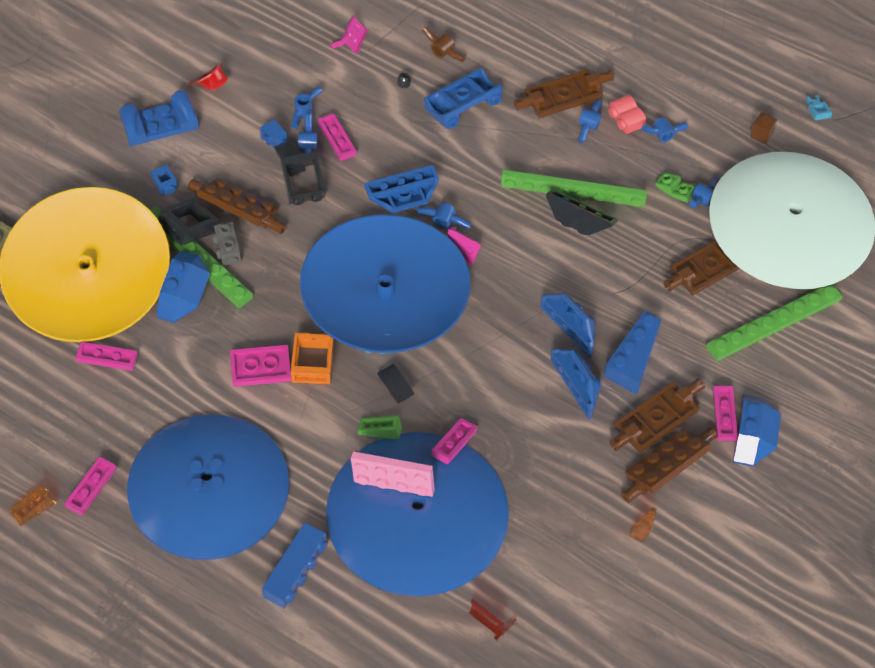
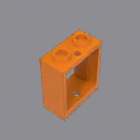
(312, 375)

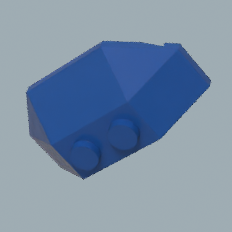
(403, 189)
(182, 287)
(571, 319)
(578, 378)
(756, 430)

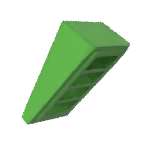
(386, 427)

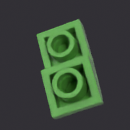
(674, 187)

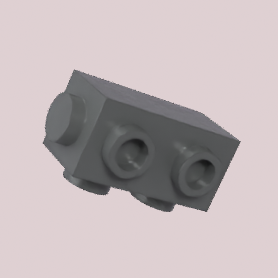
(227, 244)

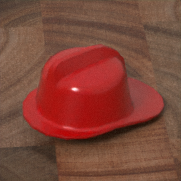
(212, 79)

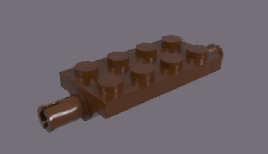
(564, 93)
(239, 203)
(700, 269)
(657, 416)
(667, 462)

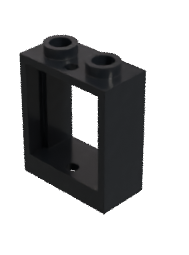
(300, 161)
(183, 234)

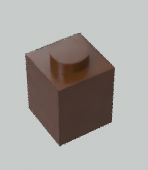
(763, 128)

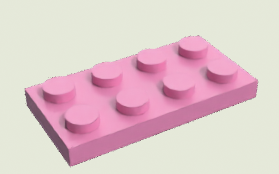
(393, 474)

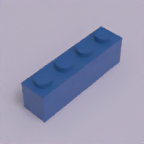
(294, 566)

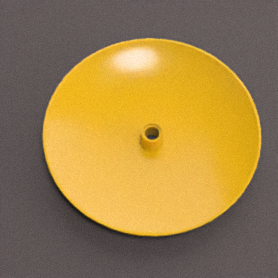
(76, 229)

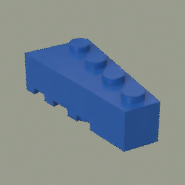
(632, 356)

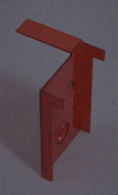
(488, 619)

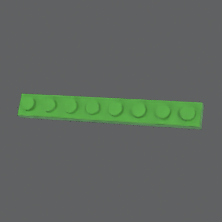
(574, 188)
(219, 276)
(773, 322)

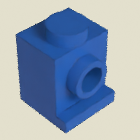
(273, 134)
(165, 184)

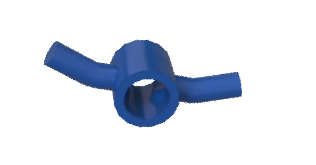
(303, 106)
(589, 120)
(663, 129)
(308, 139)
(703, 194)
(444, 216)

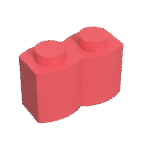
(627, 114)

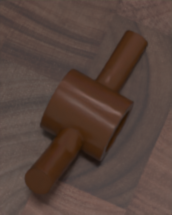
(443, 45)

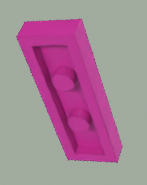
(337, 137)
(106, 356)
(725, 413)
(454, 441)
(90, 486)

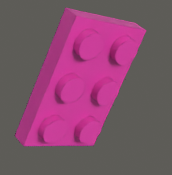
(260, 365)

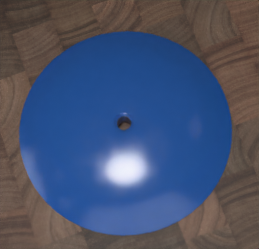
(382, 280)
(422, 548)

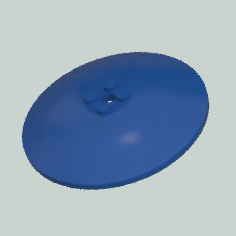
(214, 515)

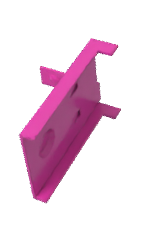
(352, 36)
(466, 245)

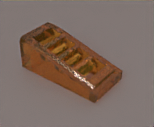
(36, 510)
(644, 525)

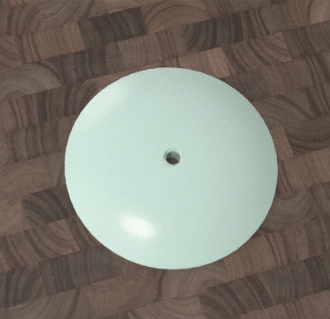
(792, 220)

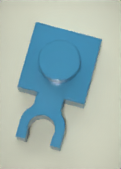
(818, 109)

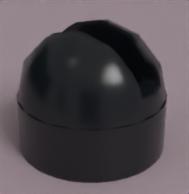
(404, 80)

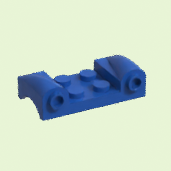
(461, 95)
(159, 120)

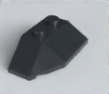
(578, 214)

